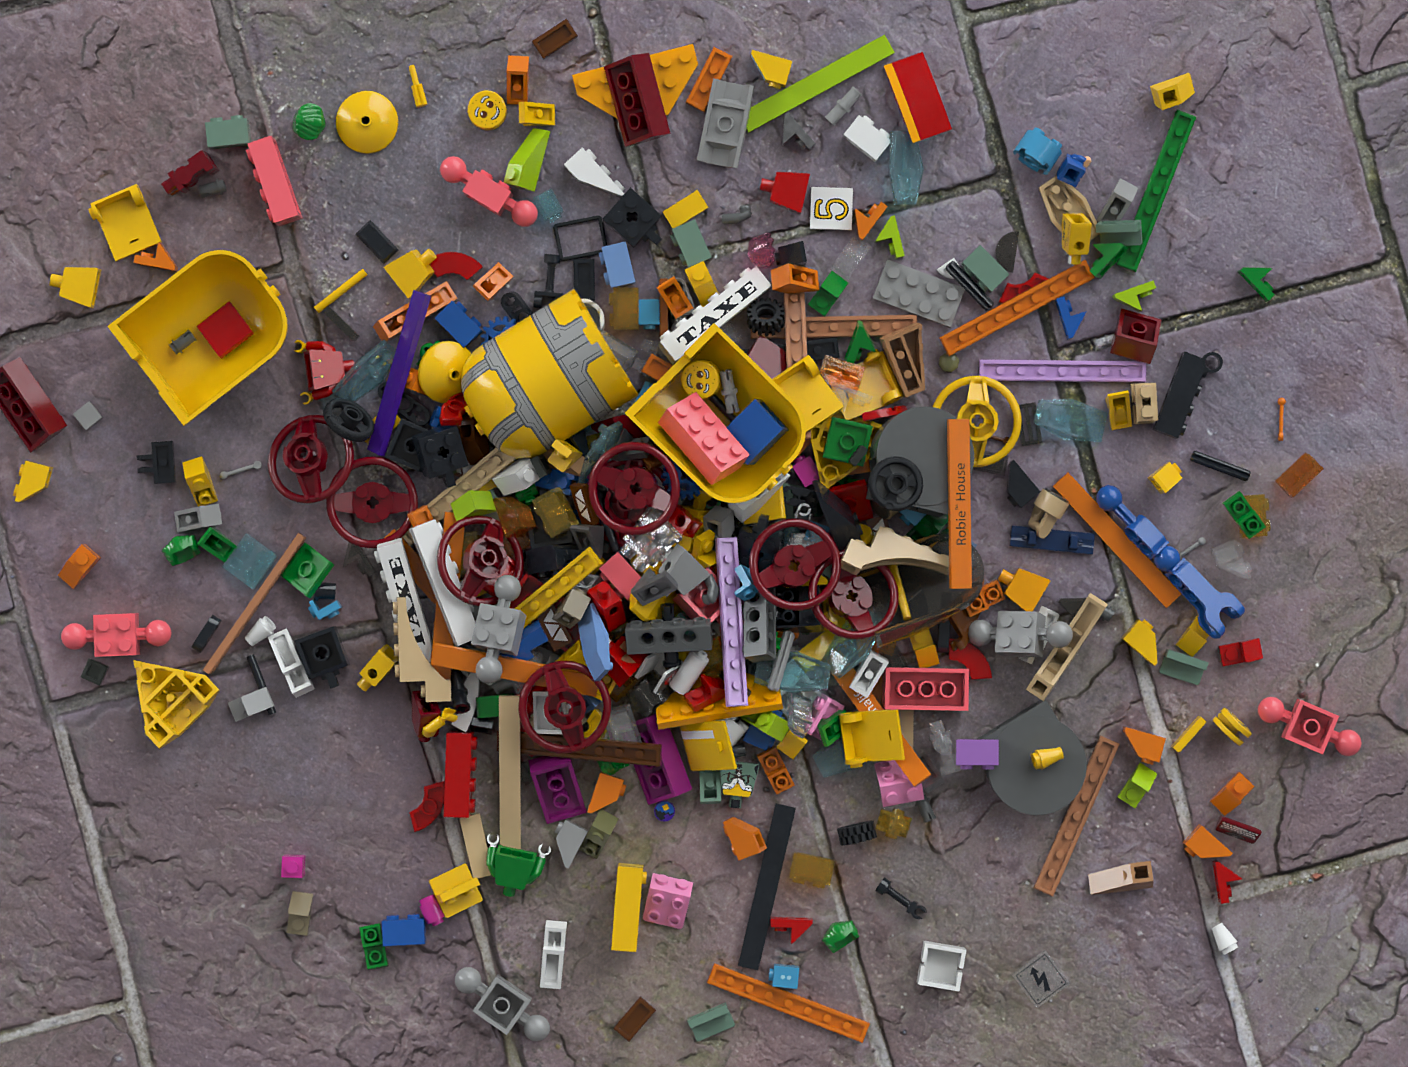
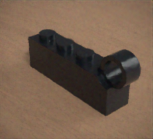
(1181, 392)

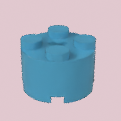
(1038, 151)

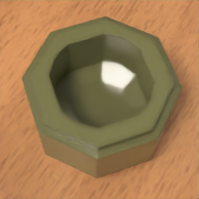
(948, 363)

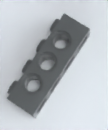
(765, 627)
(660, 643)

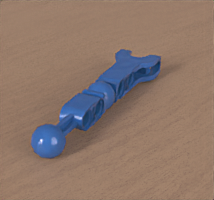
(1179, 572)

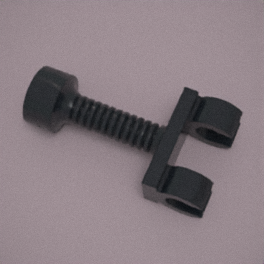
(551, 260)
(885, 888)

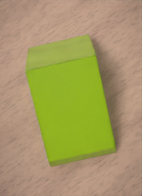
(473, 504)

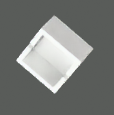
(941, 965)

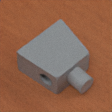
(684, 569)

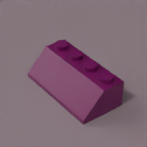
(669, 778)

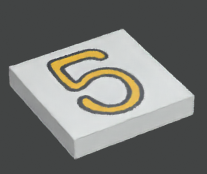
(831, 208)

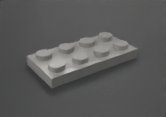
(918, 293)

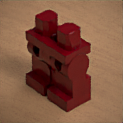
(189, 175)

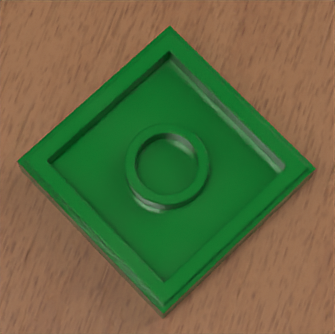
(845, 438)
(307, 570)

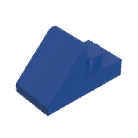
(1069, 322)

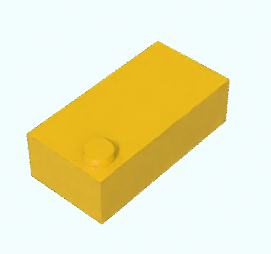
(627, 906)

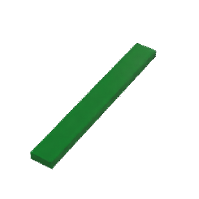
(1159, 185)

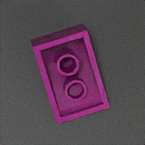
(557, 787)

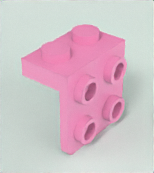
(823, 709)
(895, 785)
(667, 901)

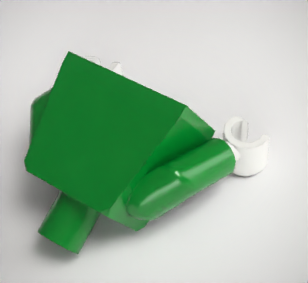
(514, 866)

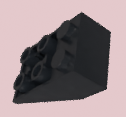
(796, 621)

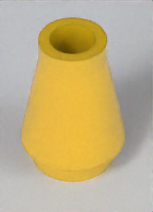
(1046, 757)

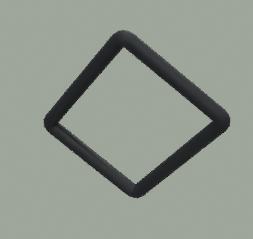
(555, 227)

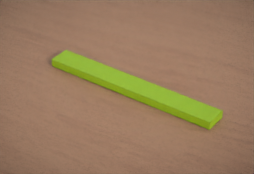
(819, 82)

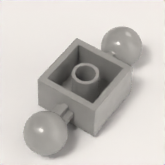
(498, 629)
(1020, 633)
(502, 1004)

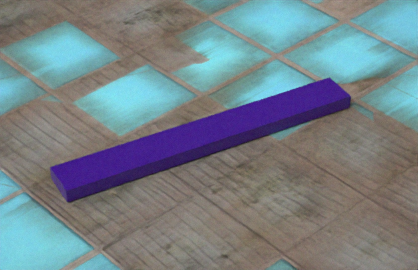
(399, 372)

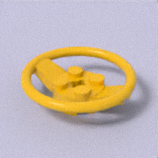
(978, 404)

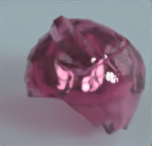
(761, 250)

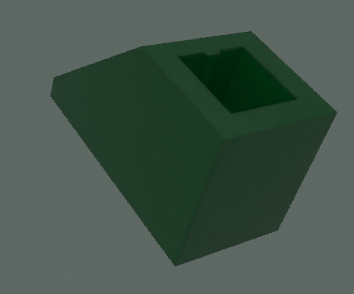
(927, 526)

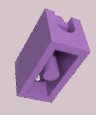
(977, 752)

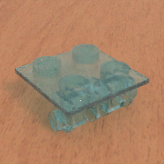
(250, 561)

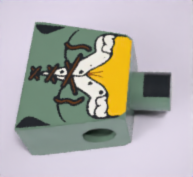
(739, 782)

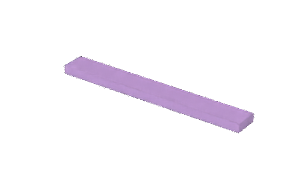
(1063, 370)
(731, 622)

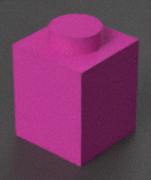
(806, 470)
(293, 866)

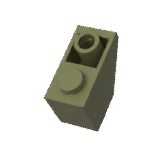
(598, 833)

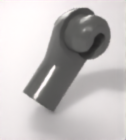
(735, 218)
(712, 592)

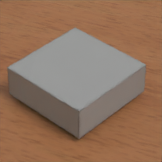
(88, 415)

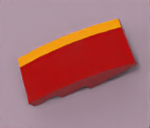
(917, 97)

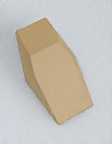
(1064, 198)

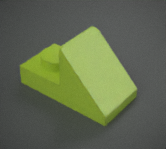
(891, 232)
(1130, 298)
(1137, 785)

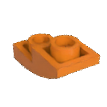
(989, 595)
(775, 770)

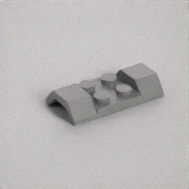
(725, 123)

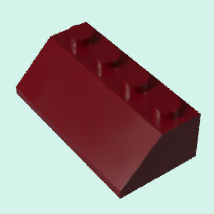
(637, 99)
(28, 406)

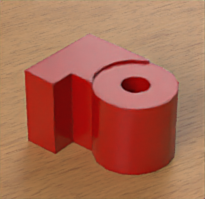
(685, 522)

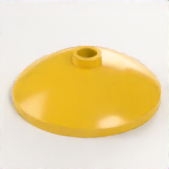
(371, 136)
(437, 369)

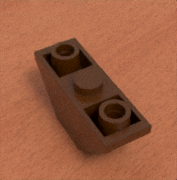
(474, 444)

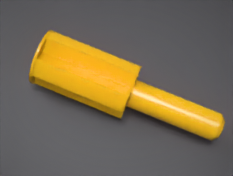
(417, 89)

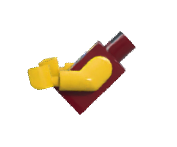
(427, 717)

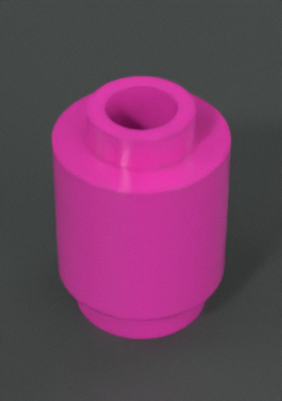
(431, 910)

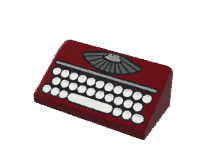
(1237, 829)

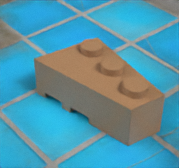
(905, 357)

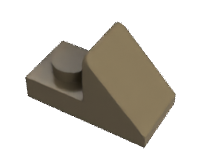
(299, 913)

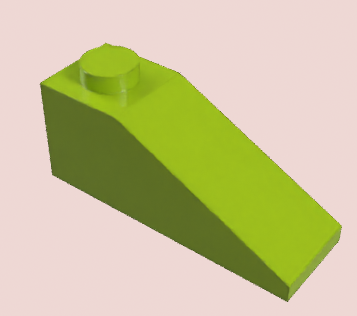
(527, 161)

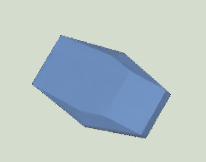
(595, 643)

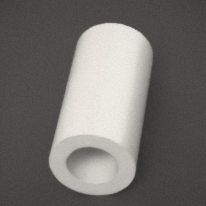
(689, 671)

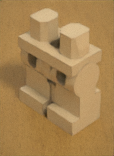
(1145, 400)

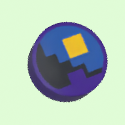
(664, 810)

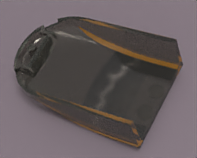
(925, 591)

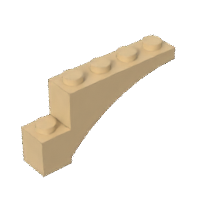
(890, 549)
(1061, 658)
(412, 662)

